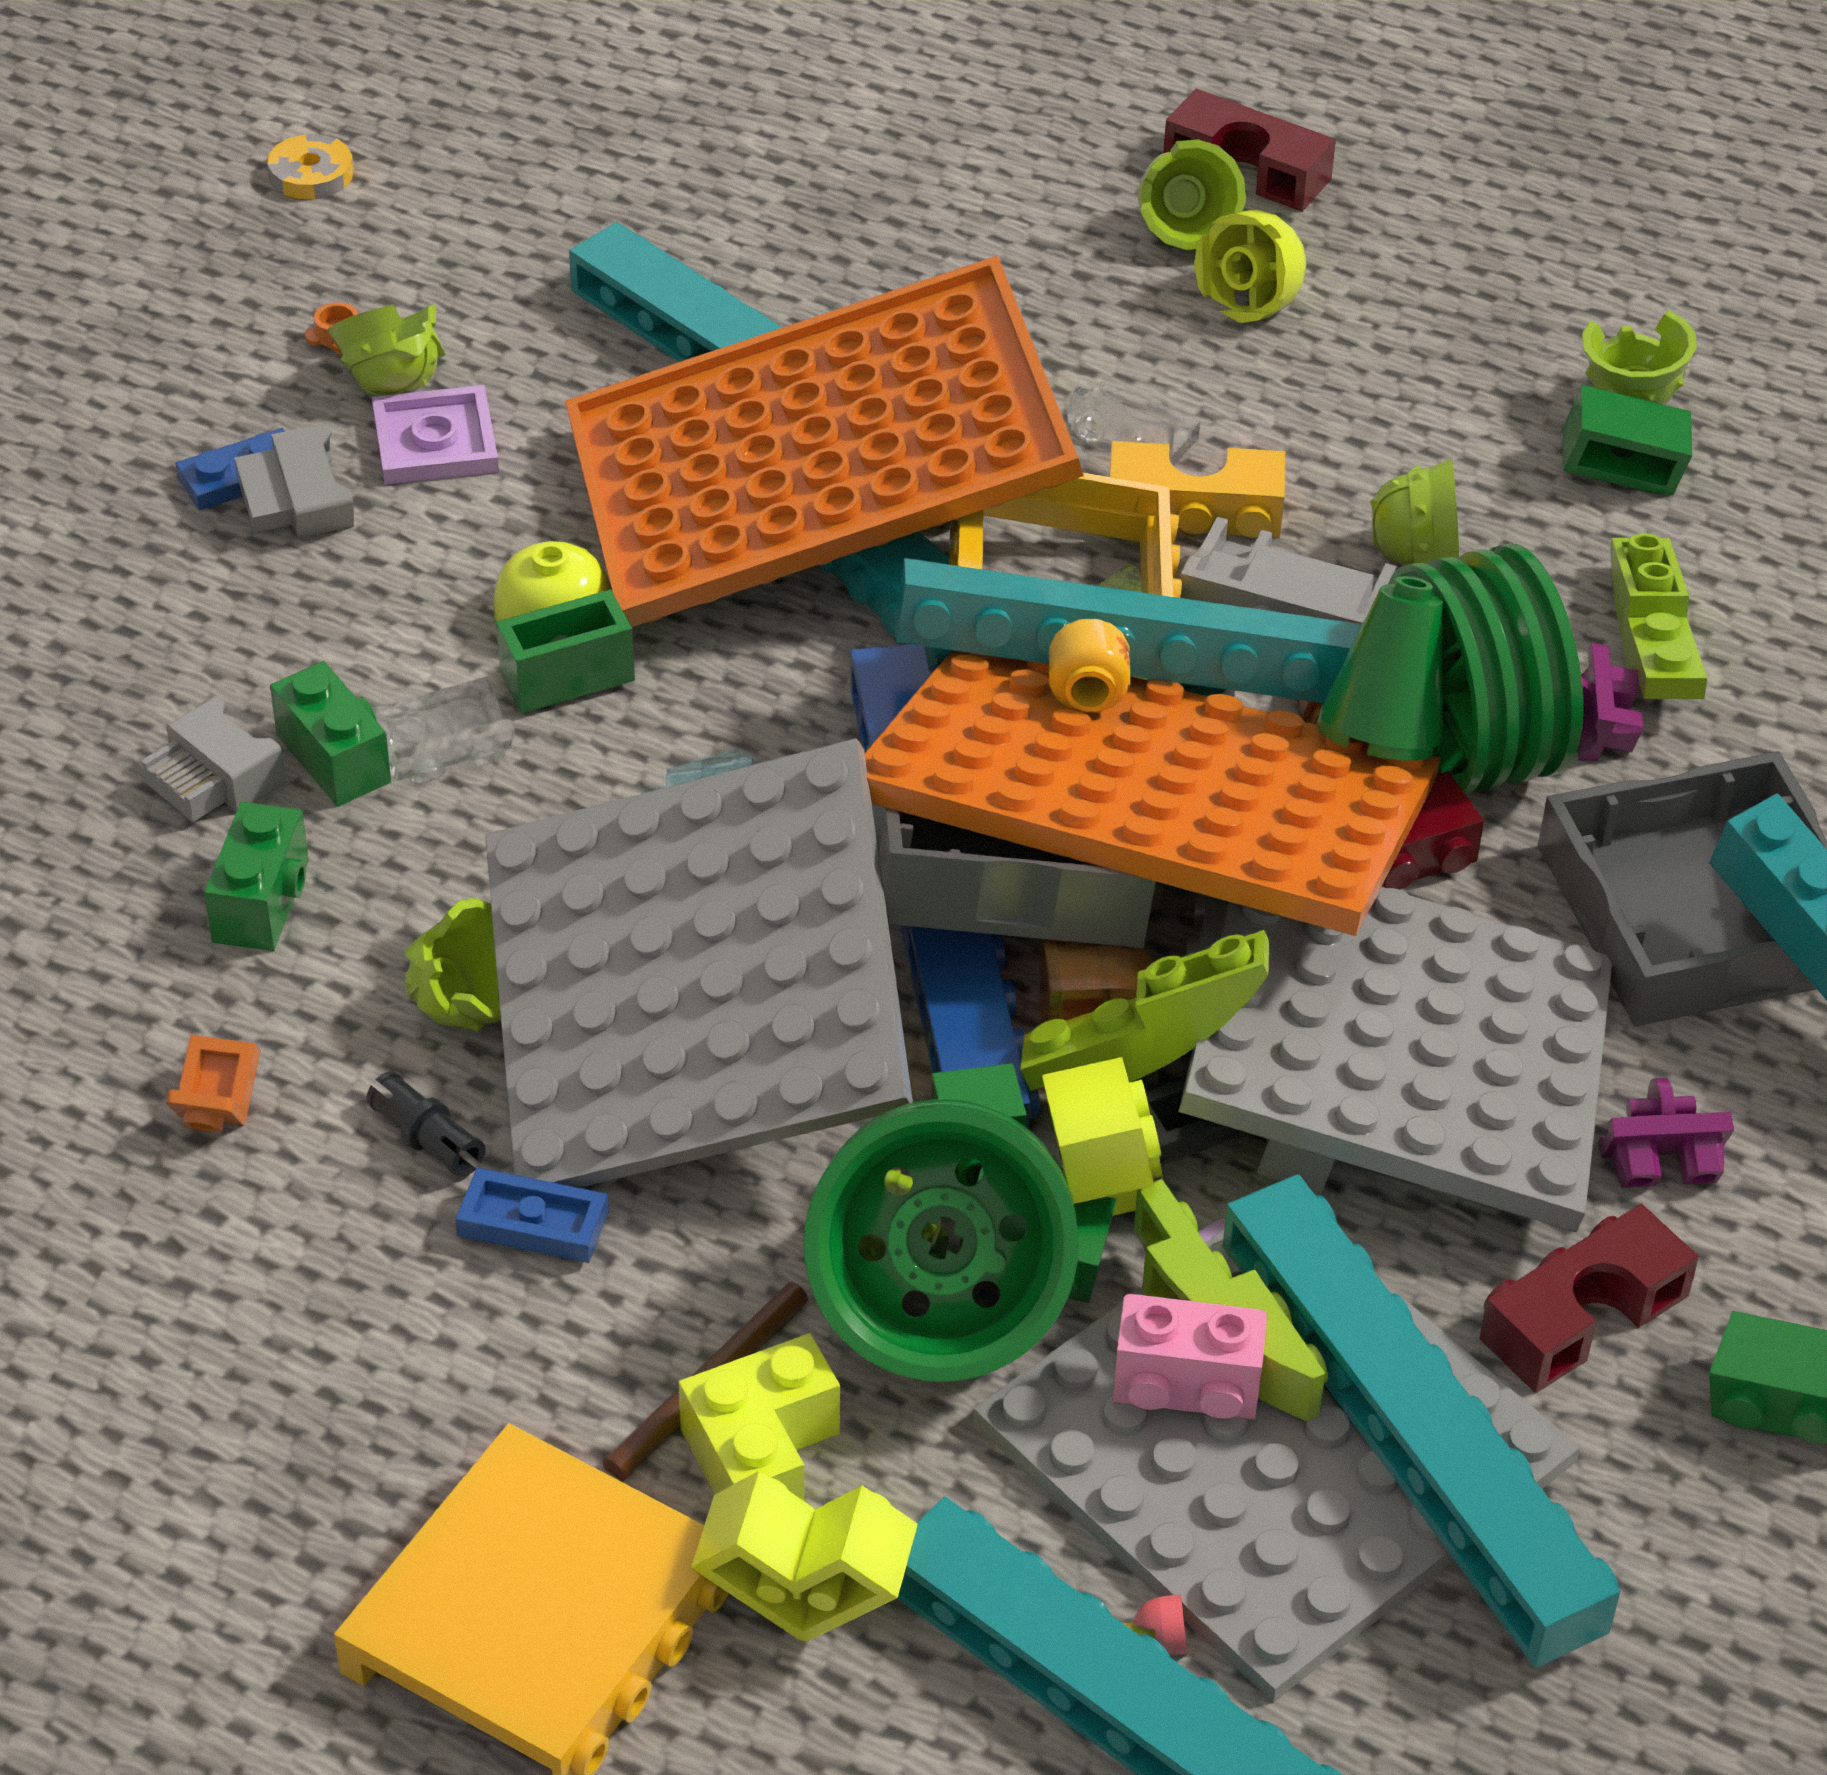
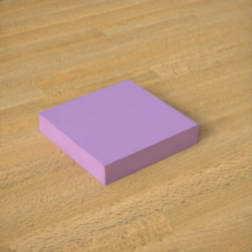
(435, 434)

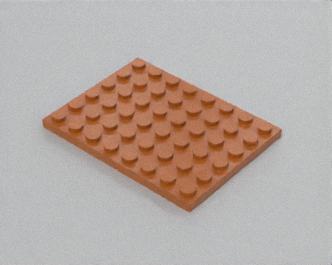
(818, 441)
(1155, 787)

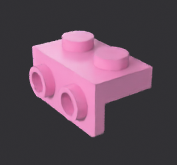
(1189, 1356)

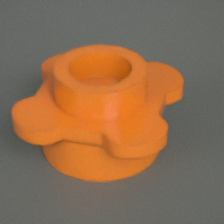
(323, 319)

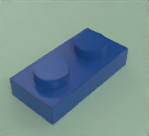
(211, 475)
(532, 1215)

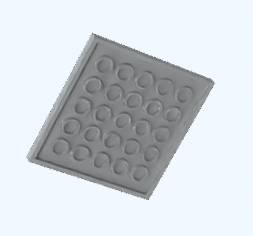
(695, 970)
(1419, 1052)
(1264, 1526)

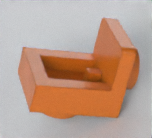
(215, 1083)

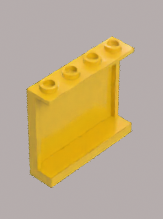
(535, 1603)

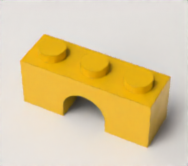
(1244, 492)

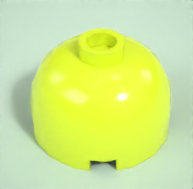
(1254, 254)
(545, 577)

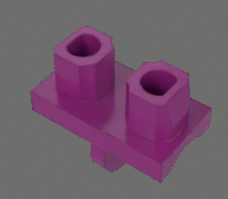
(1607, 706)
(1666, 1127)

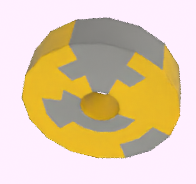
(310, 166)

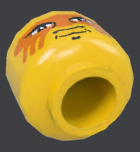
(1089, 665)

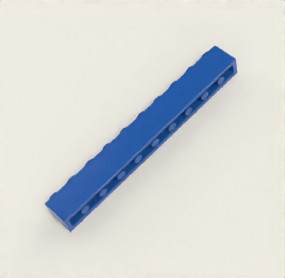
(953, 973)

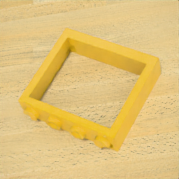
(1094, 507)

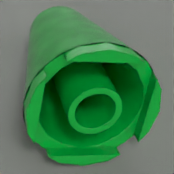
(1392, 677)

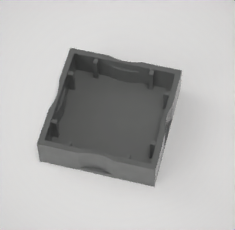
(994, 886)
(1648, 898)

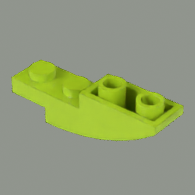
(1653, 618)
(1172, 1009)
(1185, 1269)

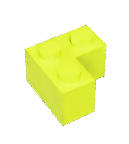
(1103, 1132)
(760, 1413)
(801, 1562)

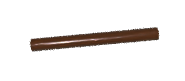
(666, 1417)

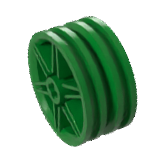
(1505, 668)
(865, 1296)

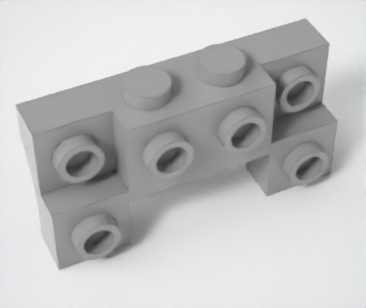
(1277, 579)

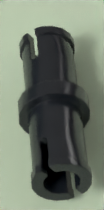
(426, 1124)

